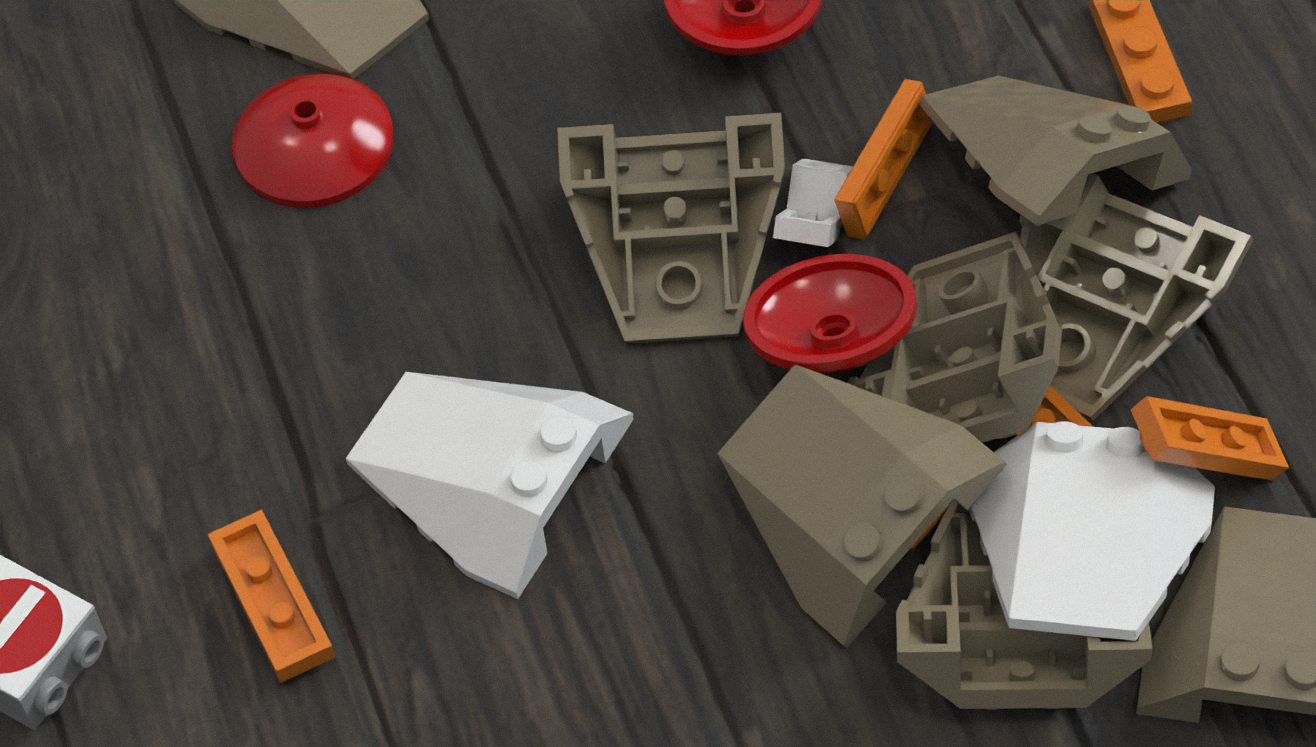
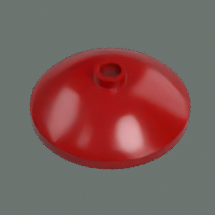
(741, 25)
(313, 140)
(830, 313)

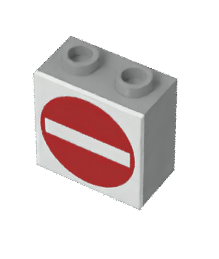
(43, 643)

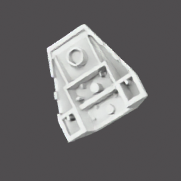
(484, 465)
(1088, 529)

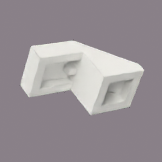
(811, 206)

